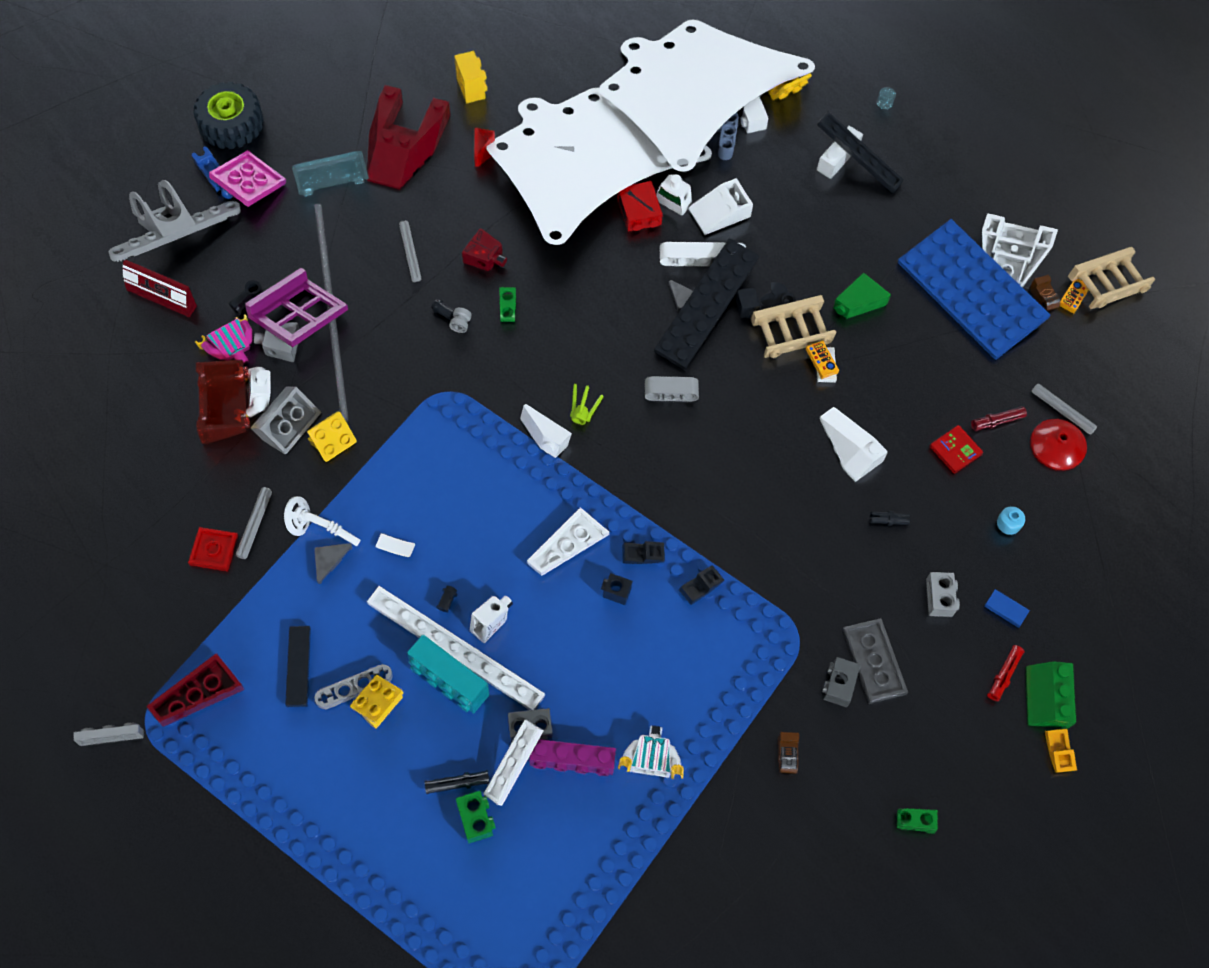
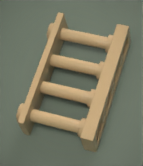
(1111, 262)
(794, 309)

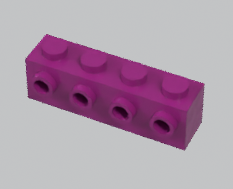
(574, 757)

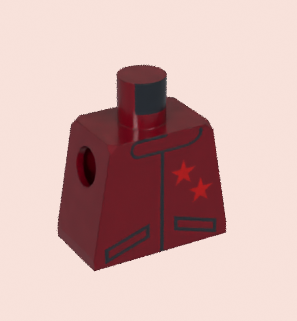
(483, 251)

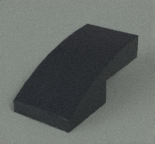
(644, 553)
(701, 585)

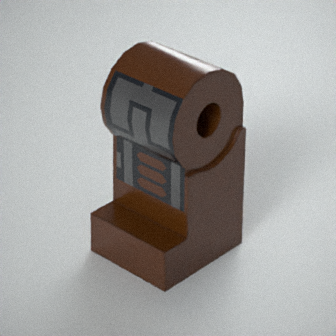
(788, 752)

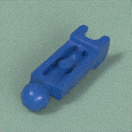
(206, 164)

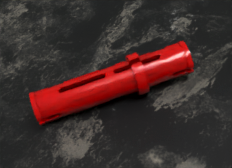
(1001, 680)

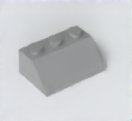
(286, 419)

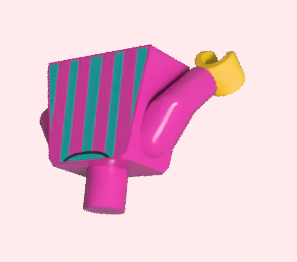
(229, 341)

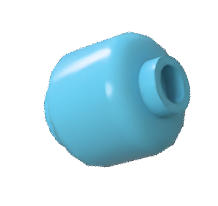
(1011, 520)

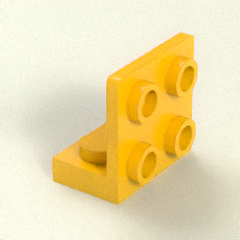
(794, 85)

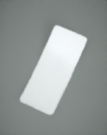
(395, 545)

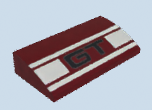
(158, 288)

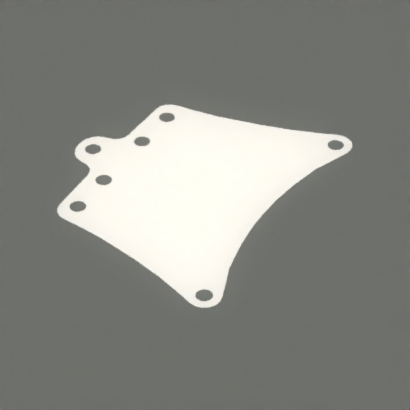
(694, 86)
(569, 185)

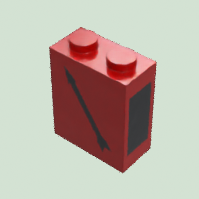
(640, 206)

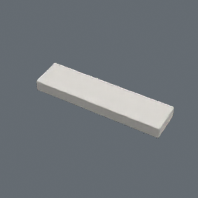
(513, 762)

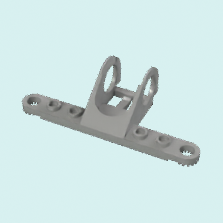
(165, 230)

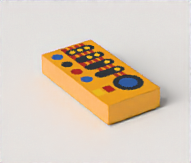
(1074, 296)
(822, 359)

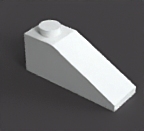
(754, 116)
(545, 432)

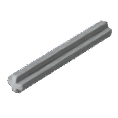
(410, 251)
(1064, 409)
(253, 523)

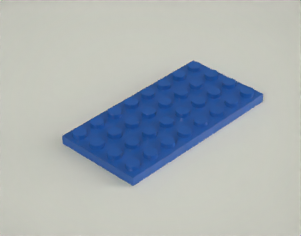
(973, 289)

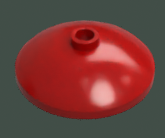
(1054, 451)

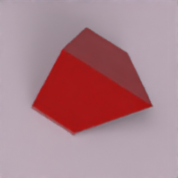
(482, 139)

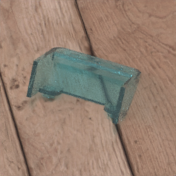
(330, 172)

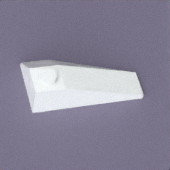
(855, 447)

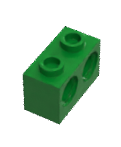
(470, 818)

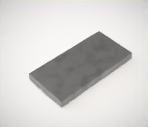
(878, 667)

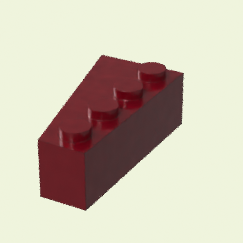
(196, 691)

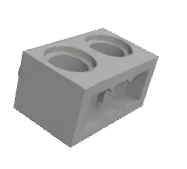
(936, 593)

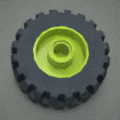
(228, 115)

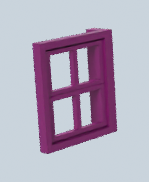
(280, 294)

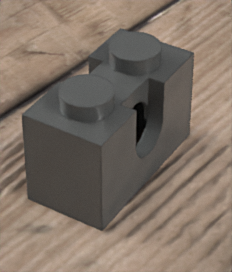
(847, 672)

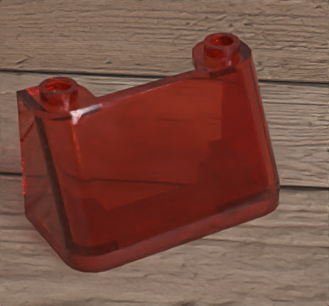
(221, 400)

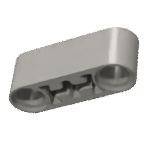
(671, 389)

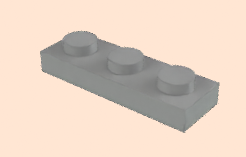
(108, 734)

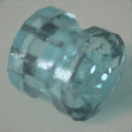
(886, 98)

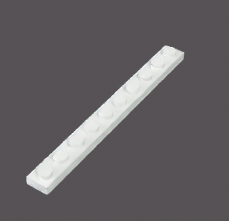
(466, 654)

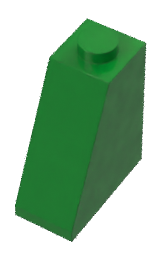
(861, 297)

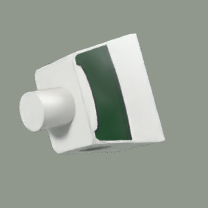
(675, 194)

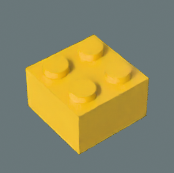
(470, 76)

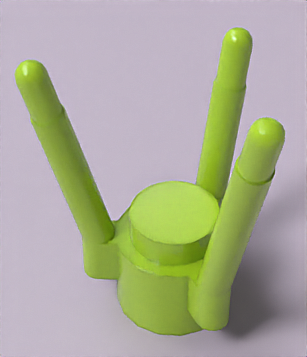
(581, 414)

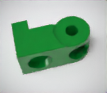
(507, 304)
(917, 820)

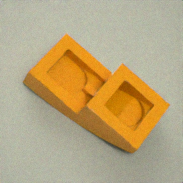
(1059, 750)

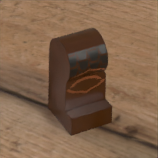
(1044, 293)

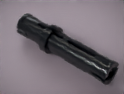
(455, 782)

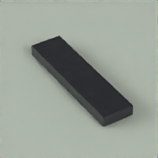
(298, 666)

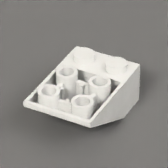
(722, 207)

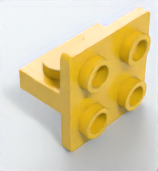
(331, 436)
(377, 700)

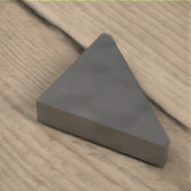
(679, 293)
(328, 558)

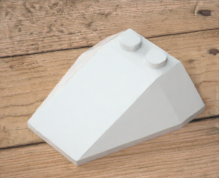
(1016, 247)

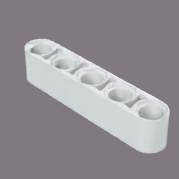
(689, 253)

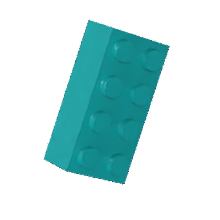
(448, 674)

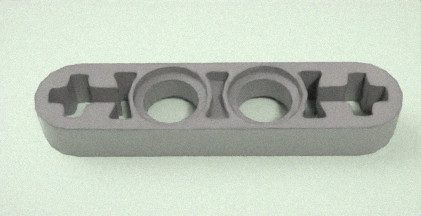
(352, 683)

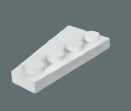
(569, 540)

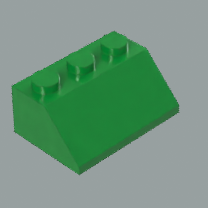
(1050, 695)

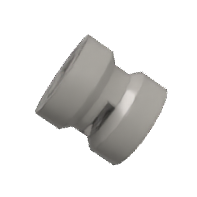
(460, 320)

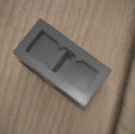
(534, 717)

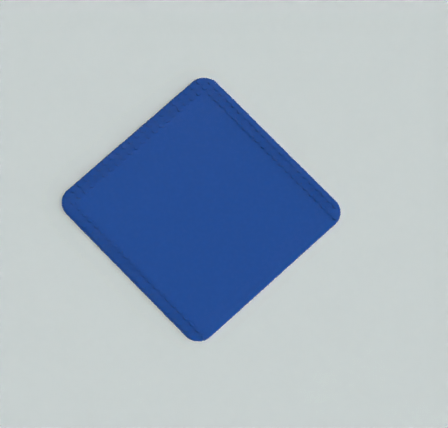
(355, 796)

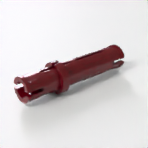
(991, 420)

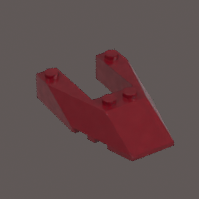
(397, 150)

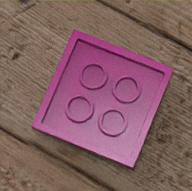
(247, 178)

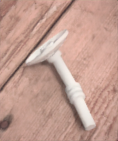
(303, 515)

